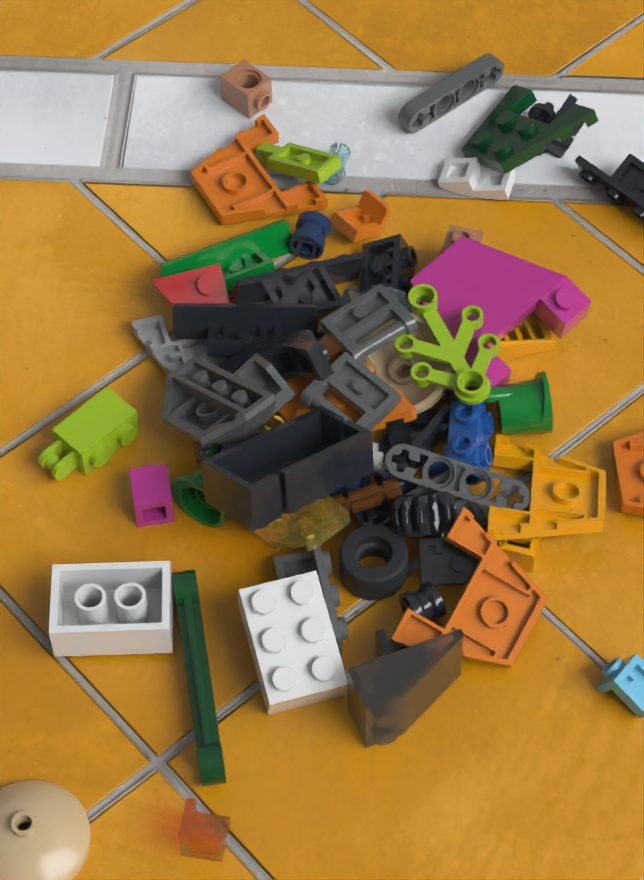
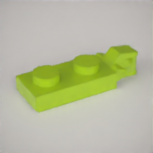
(298, 161)

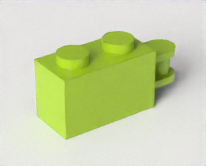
(91, 435)

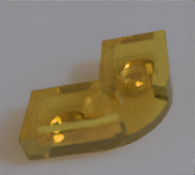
(306, 527)

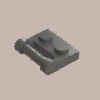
(364, 316)
(357, 388)

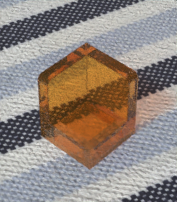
(203, 833)

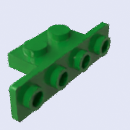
(238, 256)

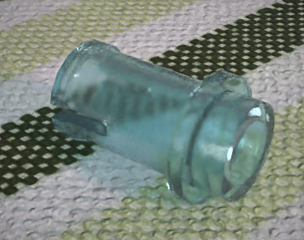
(344, 153)

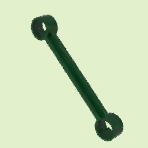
(198, 678)

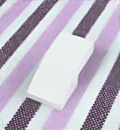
(470, 179)

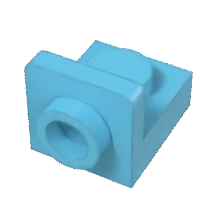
(626, 681)

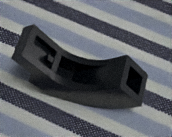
(290, 353)

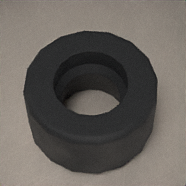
(373, 582)

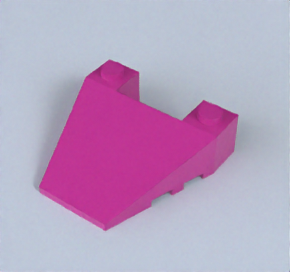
(505, 291)

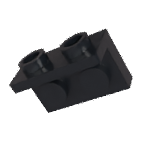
(388, 263)
(422, 433)
(443, 562)

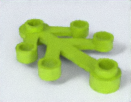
(449, 350)

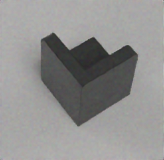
(264, 375)

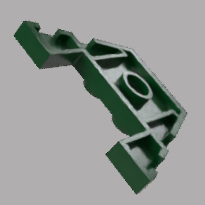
(511, 139)

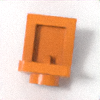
(363, 220)

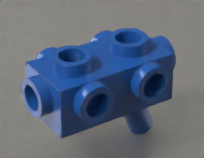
(468, 439)

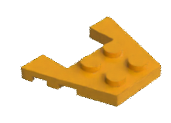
(563, 495)

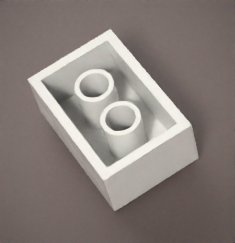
(111, 608)
(292, 642)

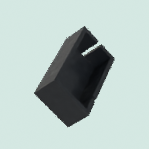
(287, 467)

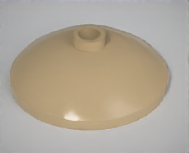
(391, 366)
(54, 843)

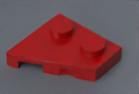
(194, 286)

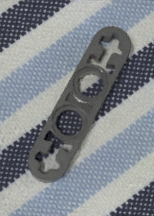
(450, 93)
(458, 473)

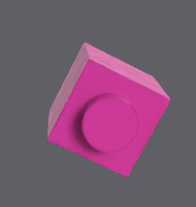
(151, 495)

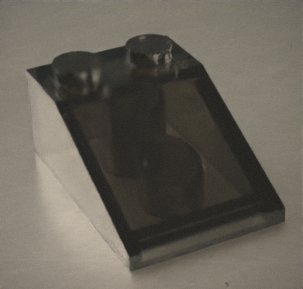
(399, 687)

